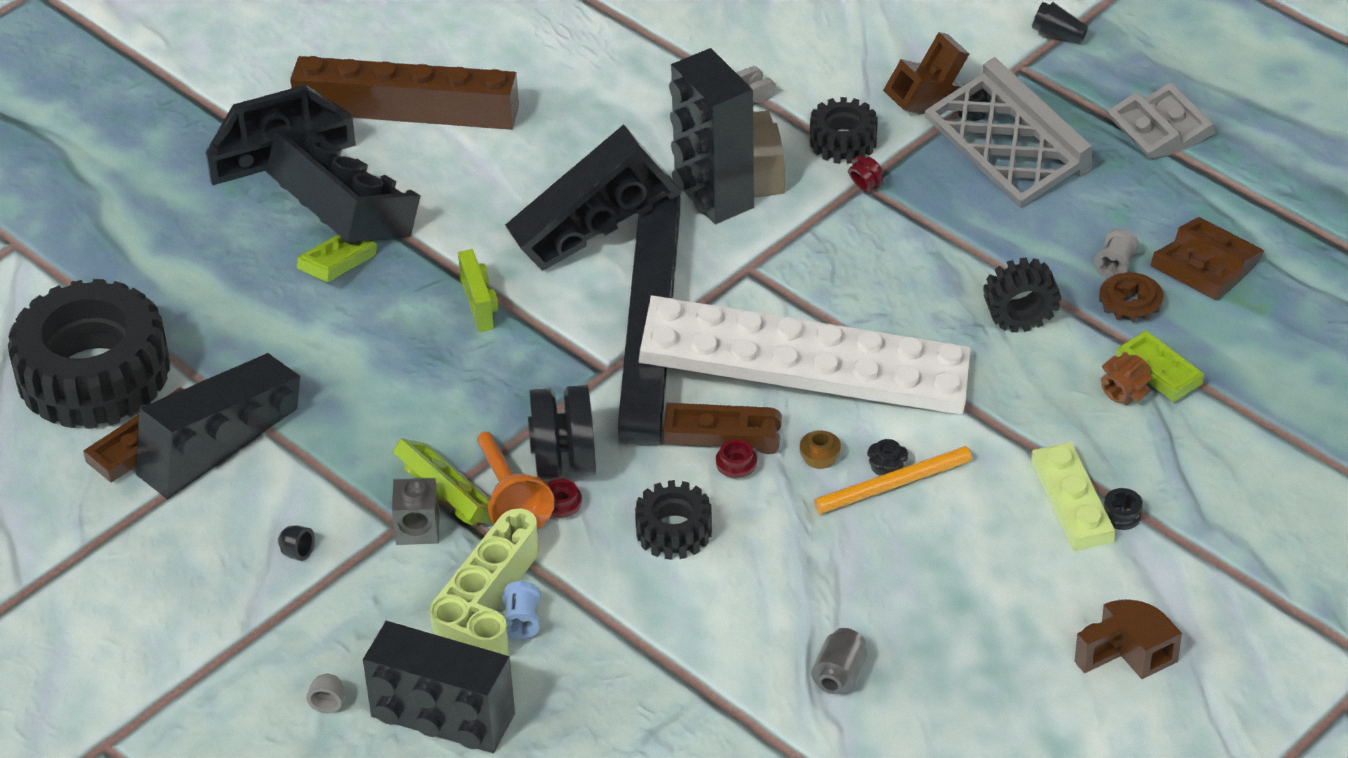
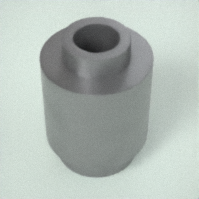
(840, 661)

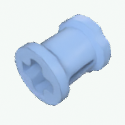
(521, 609)

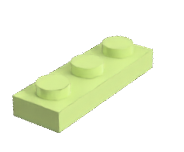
(1073, 496)

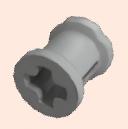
(1118, 249)

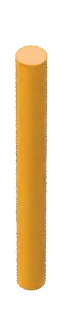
(892, 480)

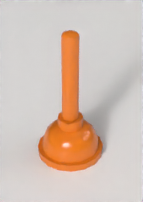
(514, 490)

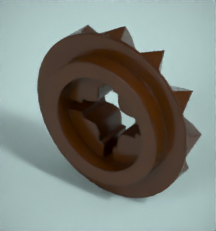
(1126, 285)

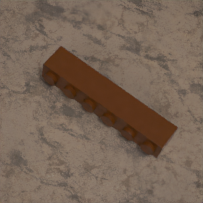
(413, 91)

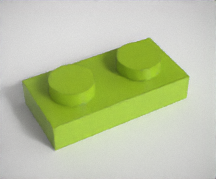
(474, 282)

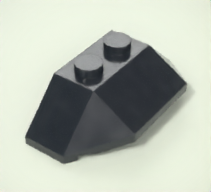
(248, 130)

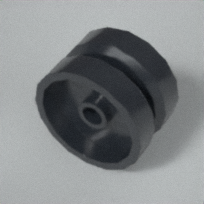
(562, 432)

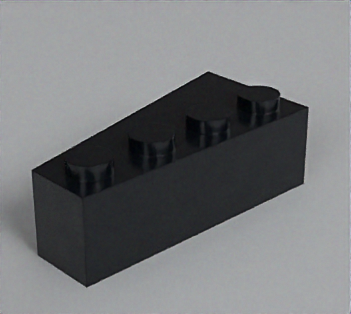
(591, 199)
(211, 421)

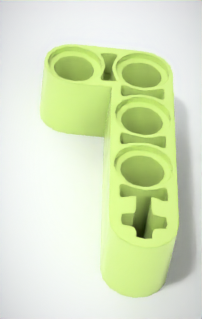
(470, 599)

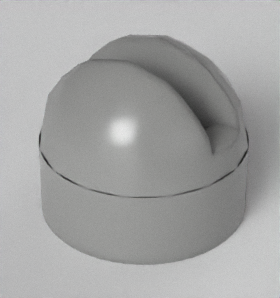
(326, 693)

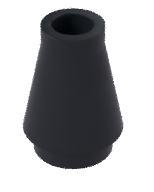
(1059, 24)

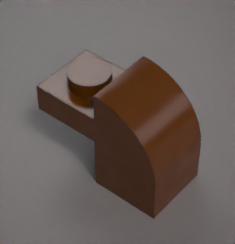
(923, 84)
(1135, 633)

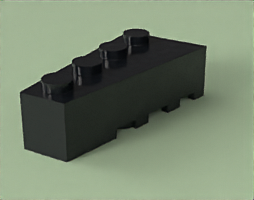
(340, 188)

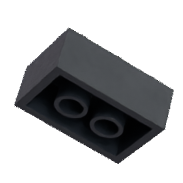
(439, 686)

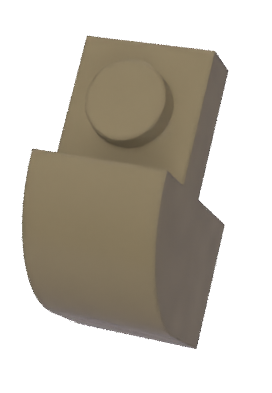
(768, 156)

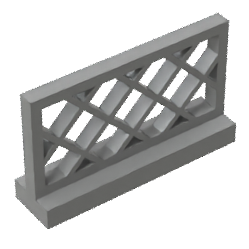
(1036, 121)

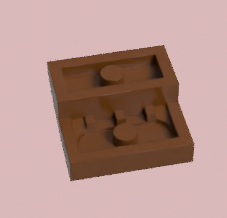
(1207, 258)

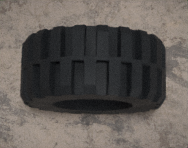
(97, 386)

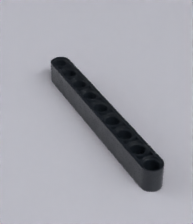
(654, 275)

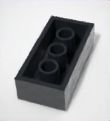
(712, 135)

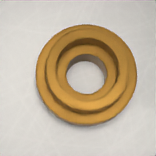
(820, 449)

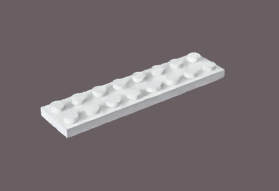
(805, 355)

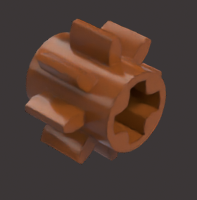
(1126, 378)

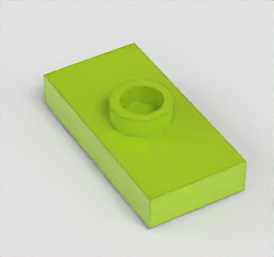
(335, 258)
(1169, 371)

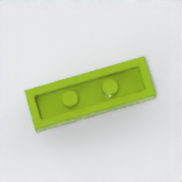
(452, 486)

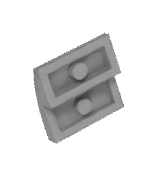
(1161, 121)

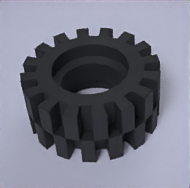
(843, 115)
(1016, 280)
(673, 502)

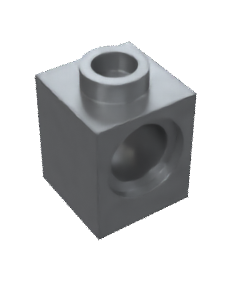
(415, 511)

